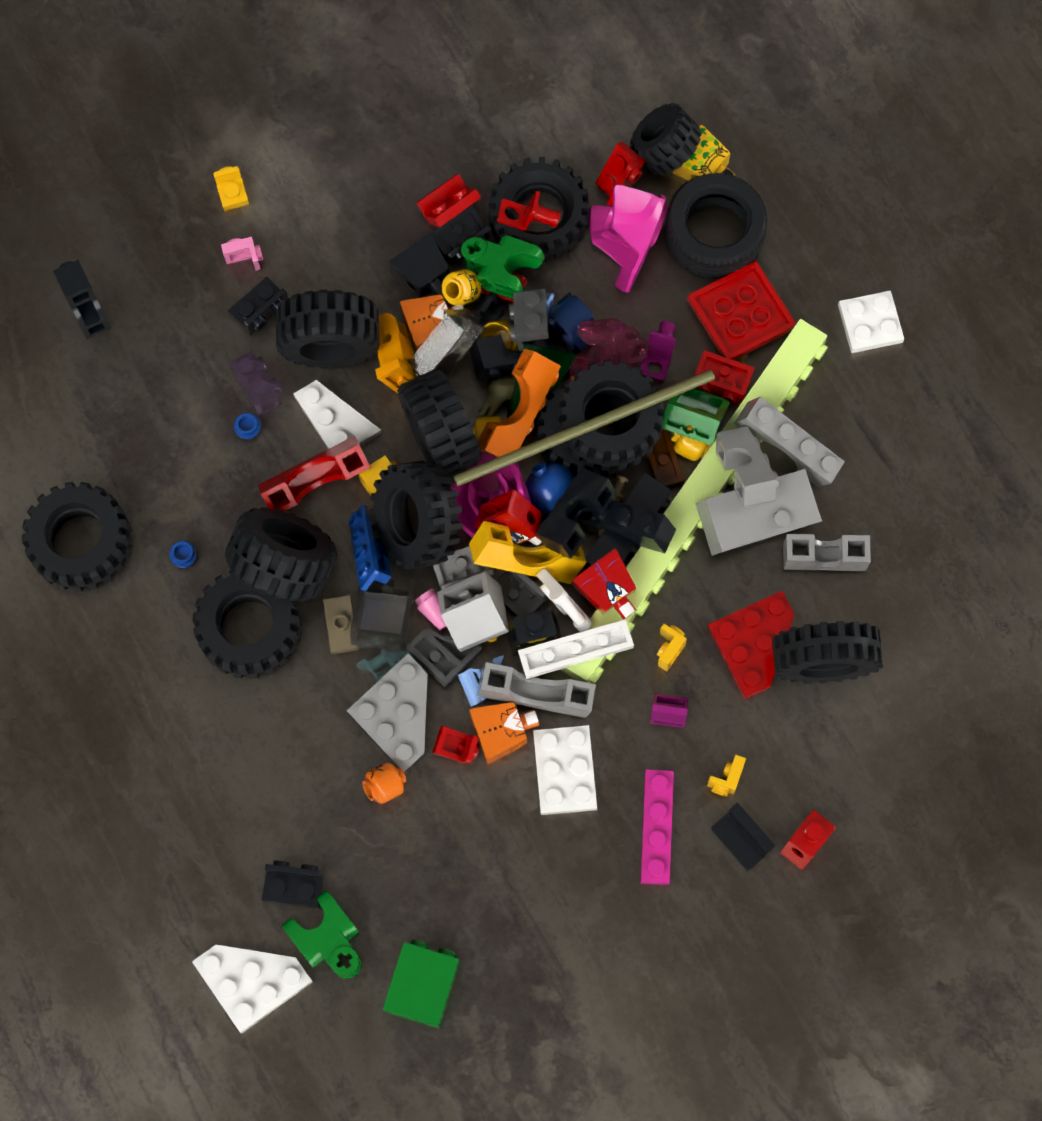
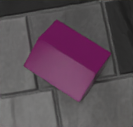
(669, 710)

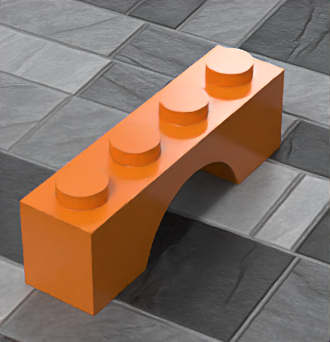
(535, 378)

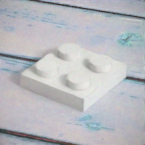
(871, 321)

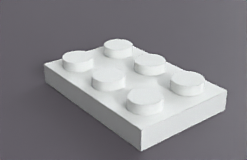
(565, 770)

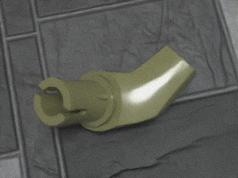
(500, 390)

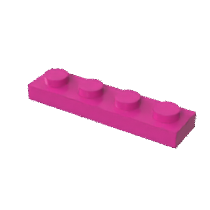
(657, 827)

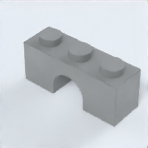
(753, 476)
(844, 554)

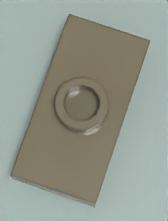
(339, 620)

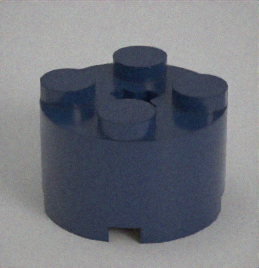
(565, 319)

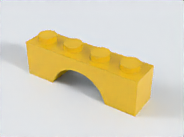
(494, 548)

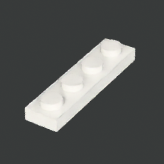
(575, 649)

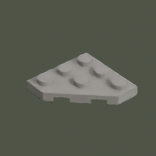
(396, 712)

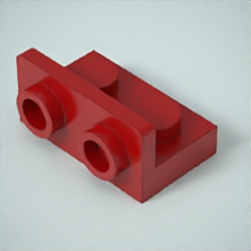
(621, 169)
(447, 201)
(730, 377)

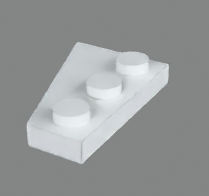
(333, 417)

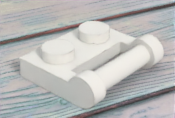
(563, 601)

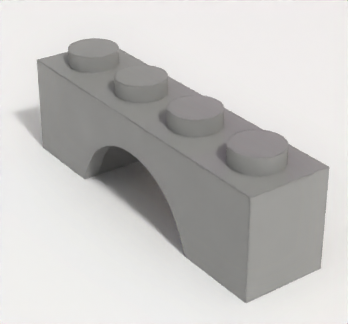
(801, 447)
(558, 696)

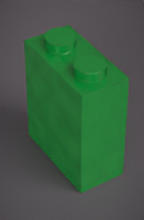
(421, 983)

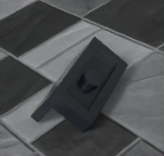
(742, 837)

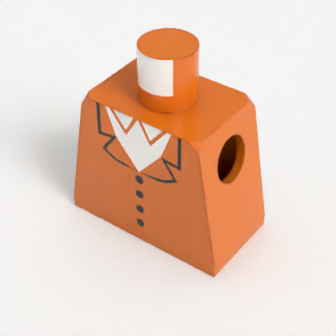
(423, 316)
(501, 729)

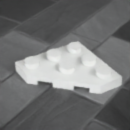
(250, 981)

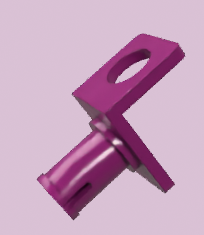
(661, 350)

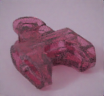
(609, 341)

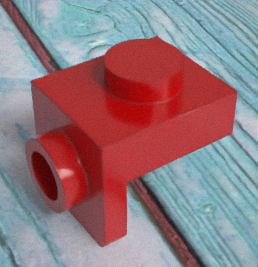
(456, 745)

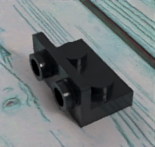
(258, 306)
(292, 885)

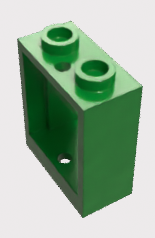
(705, 424)

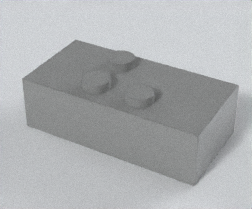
(733, 525)

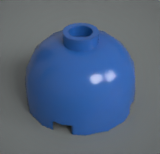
(548, 484)

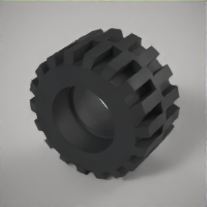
(666, 138)

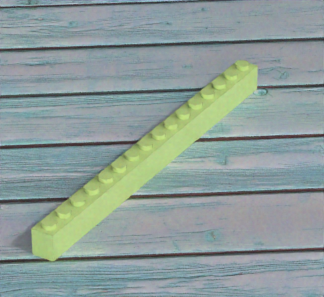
(708, 479)

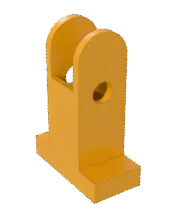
(394, 353)

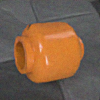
(384, 783)

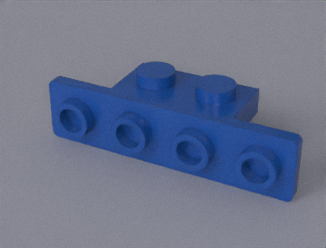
(368, 555)

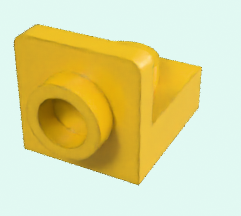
(231, 188)
(669, 652)
(732, 773)

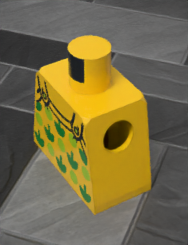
(708, 158)

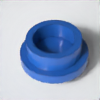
(247, 426)
(183, 554)

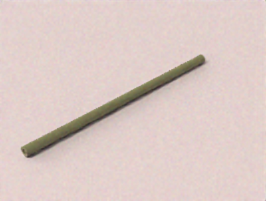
(584, 428)

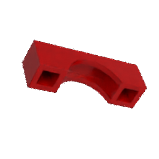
(335, 463)

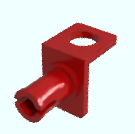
(528, 213)

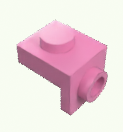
(242, 249)

